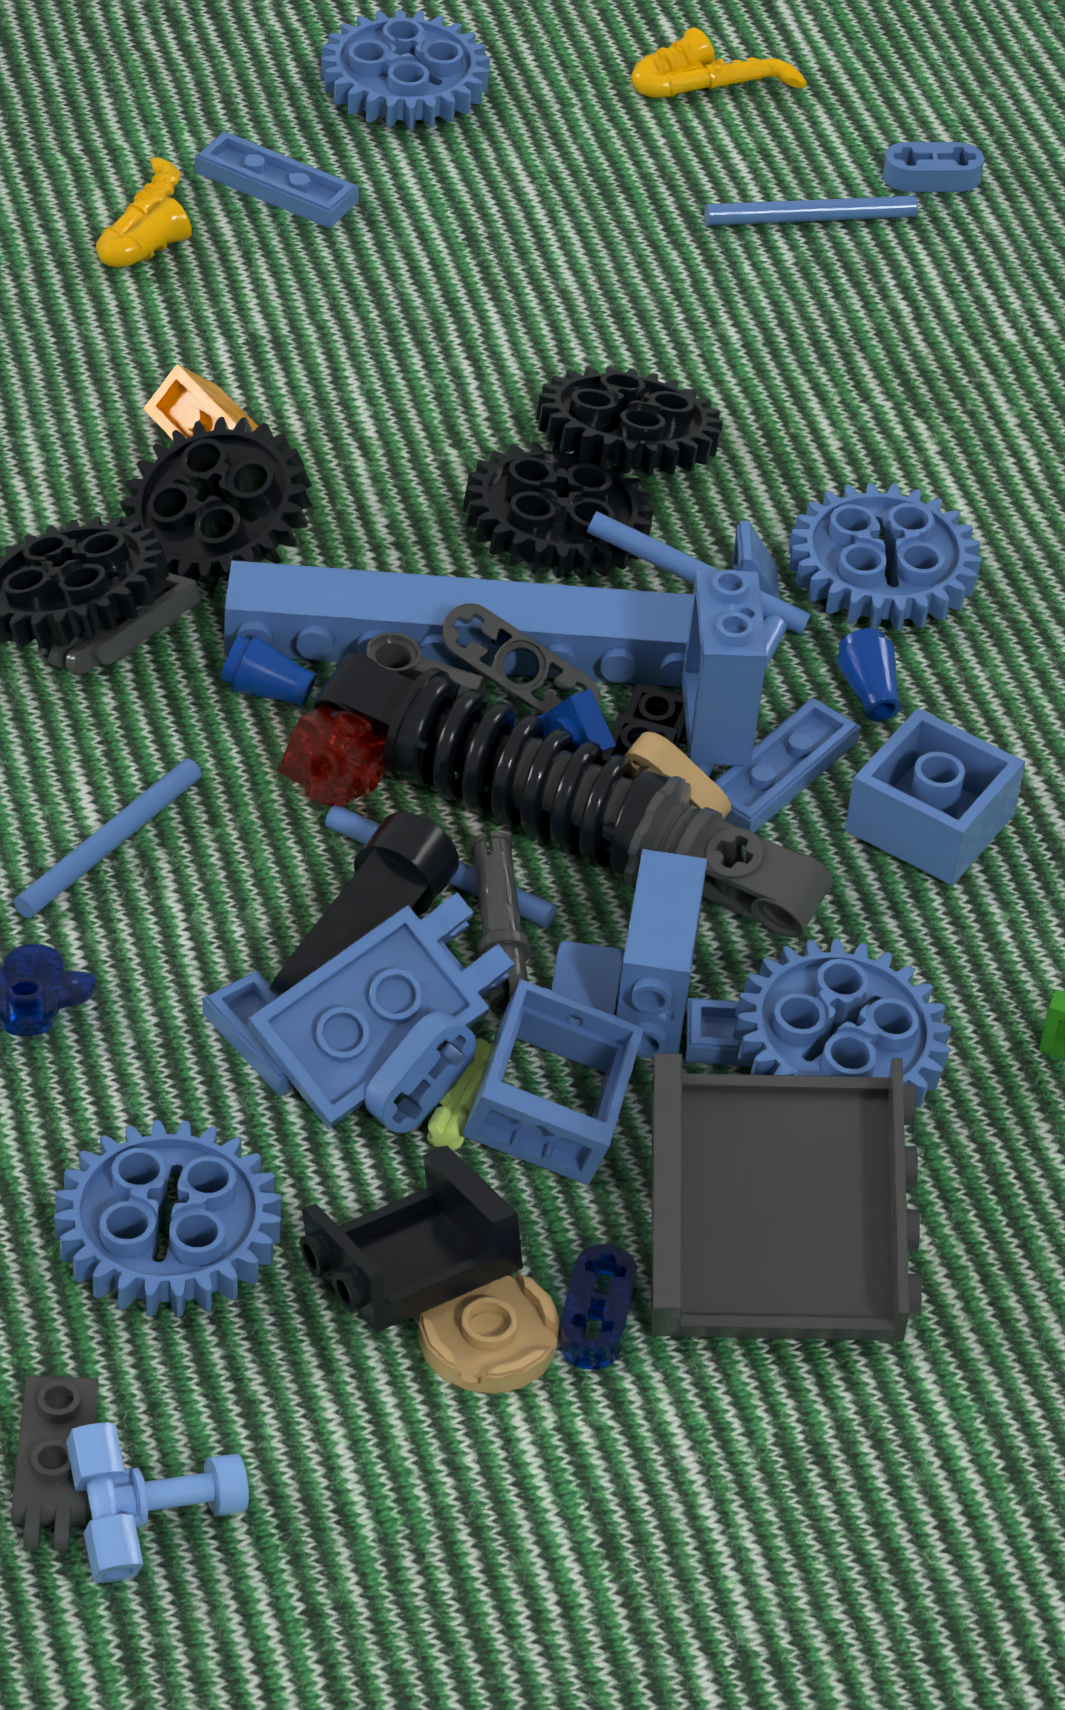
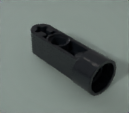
(397, 867)

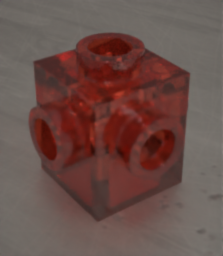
(334, 756)

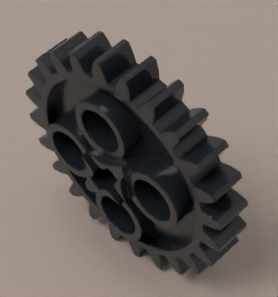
(629, 420)
(220, 498)
(543, 505)
(78, 580)

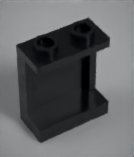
(418, 1247)

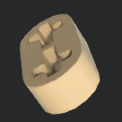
(662, 755)

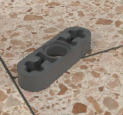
(474, 653)

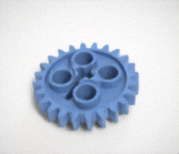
(405, 68)
(845, 562)
(821, 997)
(119, 1203)

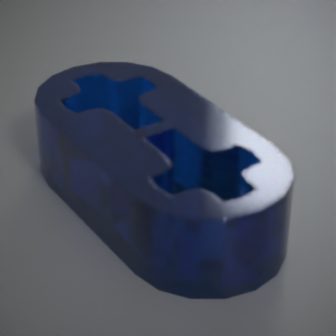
(610, 1308)

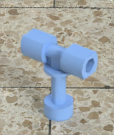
(122, 1498)

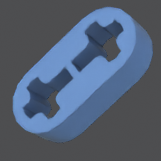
(933, 166)
(420, 1072)

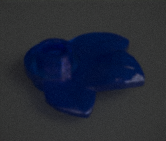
(37, 987)

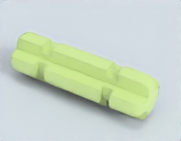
(451, 1118)

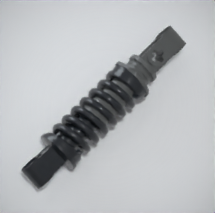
(569, 793)

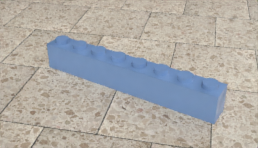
(339, 610)

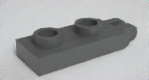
(109, 645)
(43, 1474)

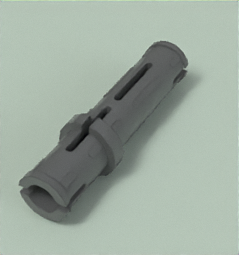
(500, 911)

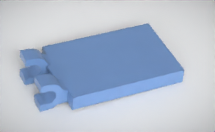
(362, 1003)

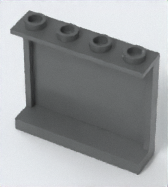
(782, 1205)

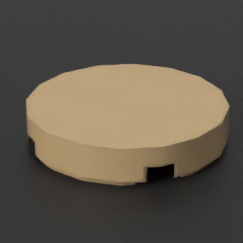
(492, 1336)

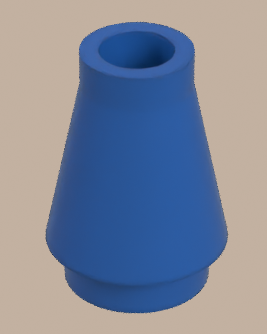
(870, 670)
(266, 672)

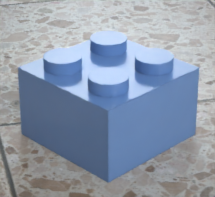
(934, 796)

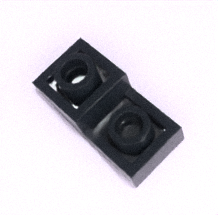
(648, 711)

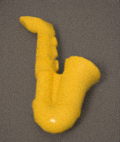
(692, 66)
(147, 222)

